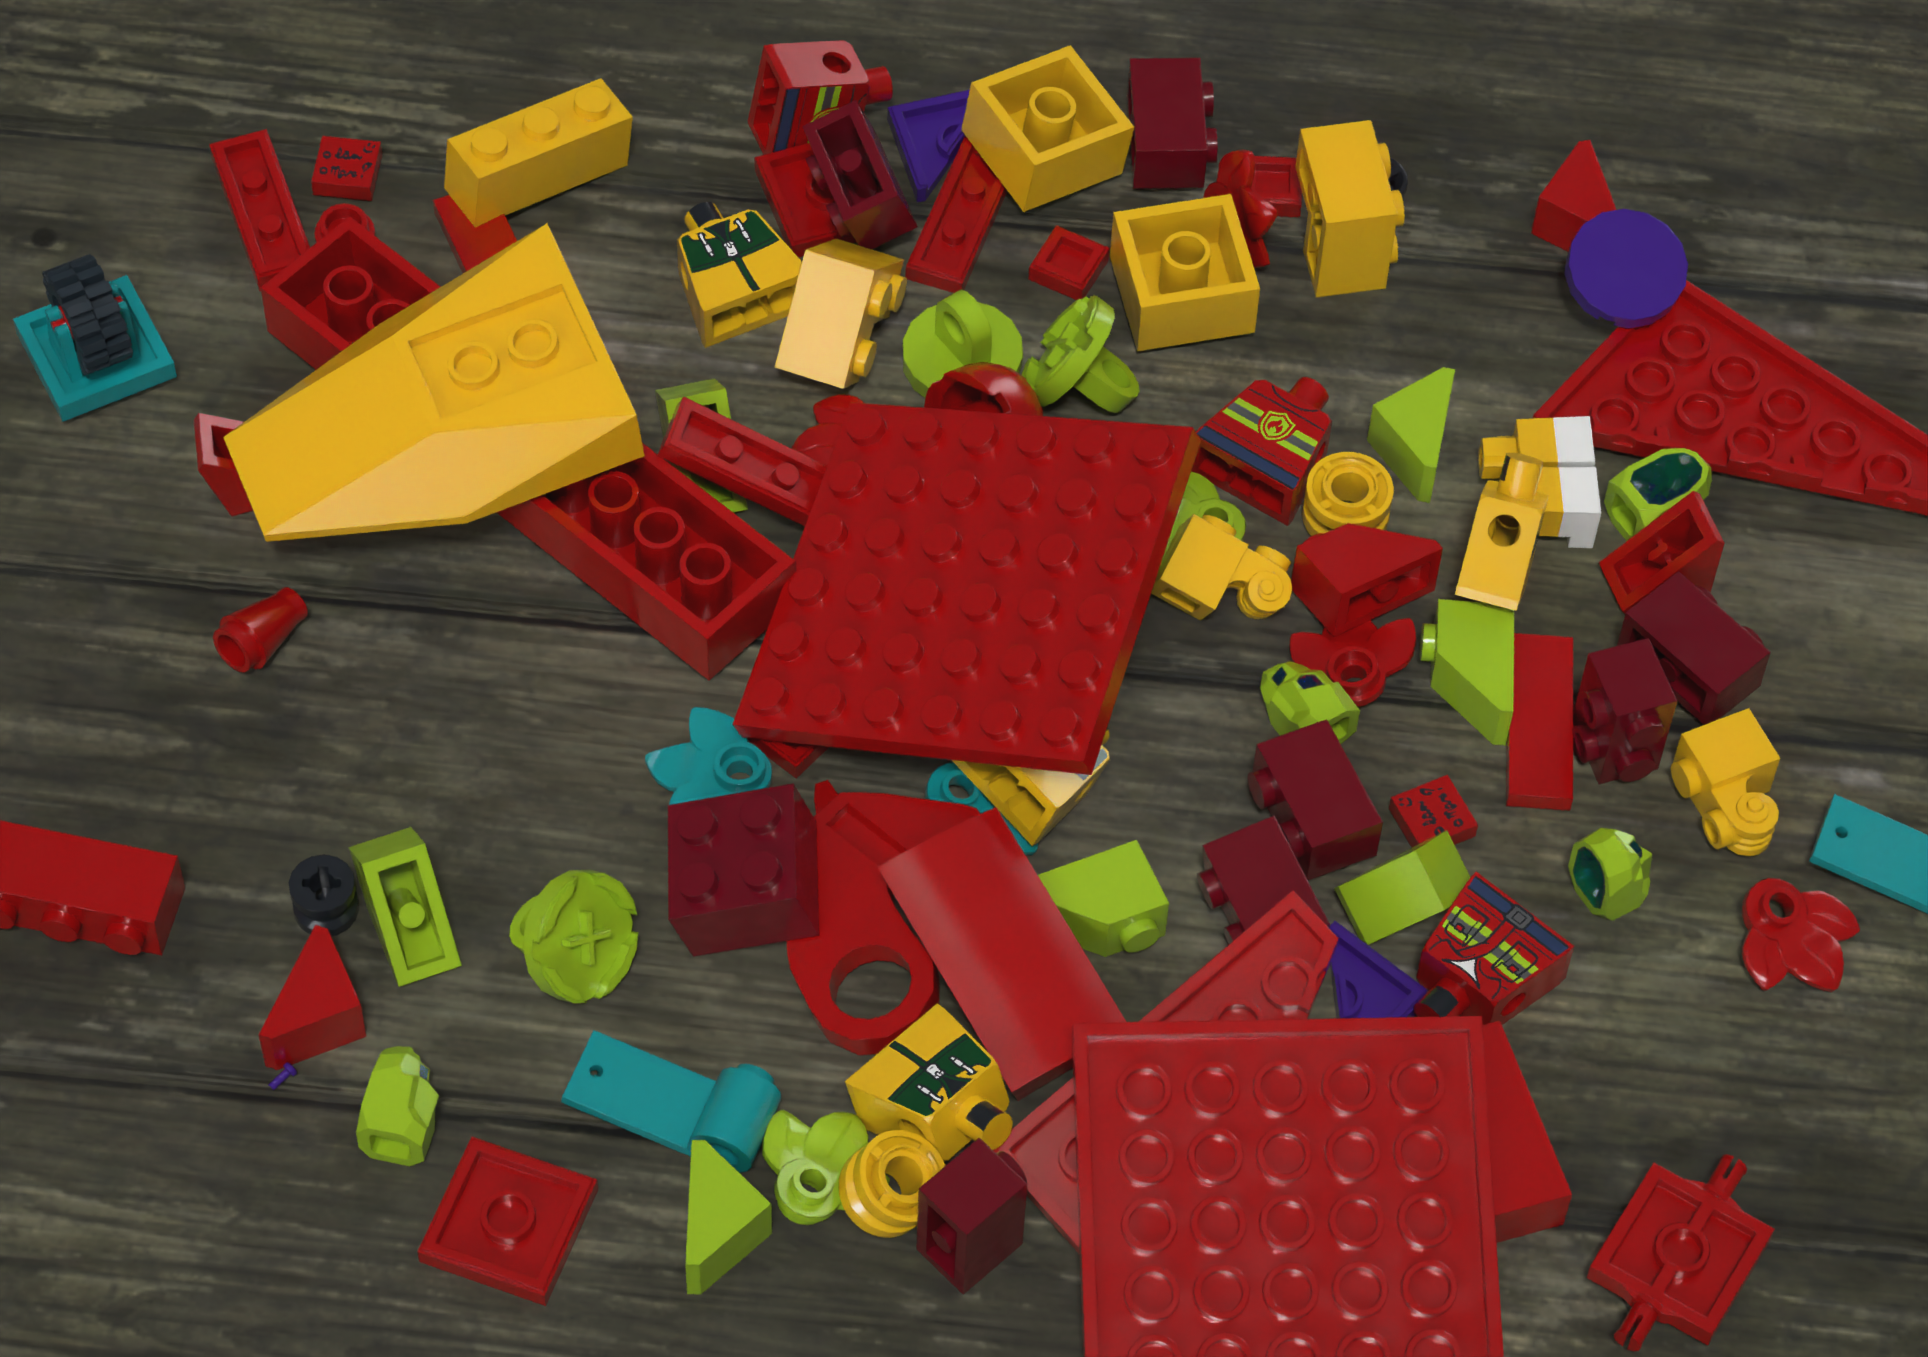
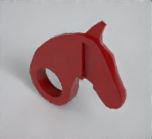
(857, 910)

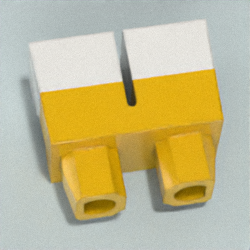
(1566, 473)

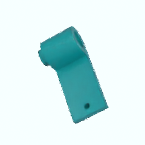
(1874, 852)
(674, 1102)

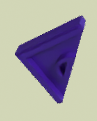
(928, 138)
(1369, 983)

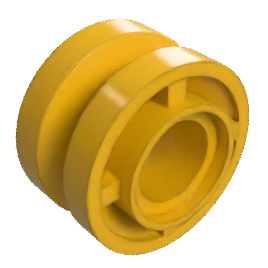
(1347, 478)
(867, 1194)

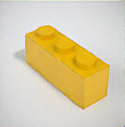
(537, 152)

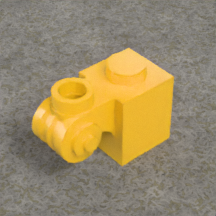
(1209, 559)
(1726, 775)

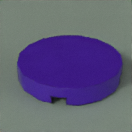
(1626, 268)

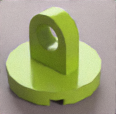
(955, 335)
(1080, 360)
(577, 935)

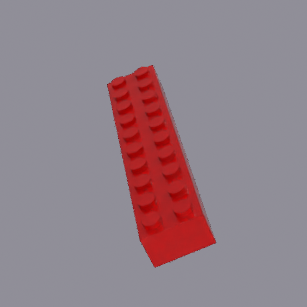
(630, 533)

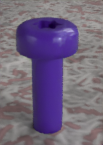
(288, 1070)

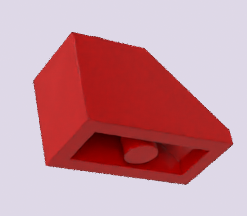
(1362, 573)

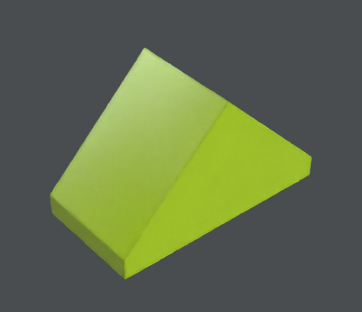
(1410, 428)
(1404, 888)
(723, 1218)

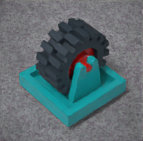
(92, 339)

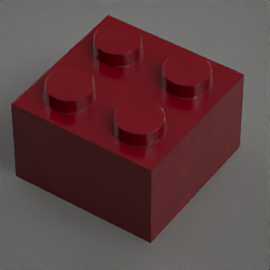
(742, 870)

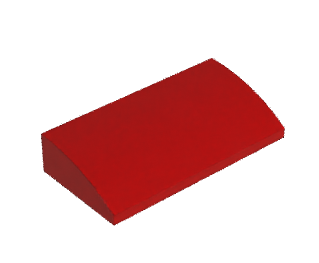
(1000, 947)

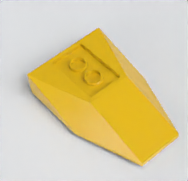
(444, 409)

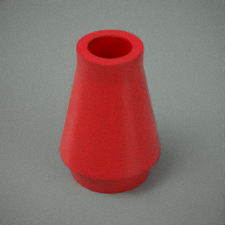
(256, 631)

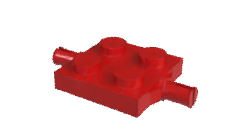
(1680, 1253)

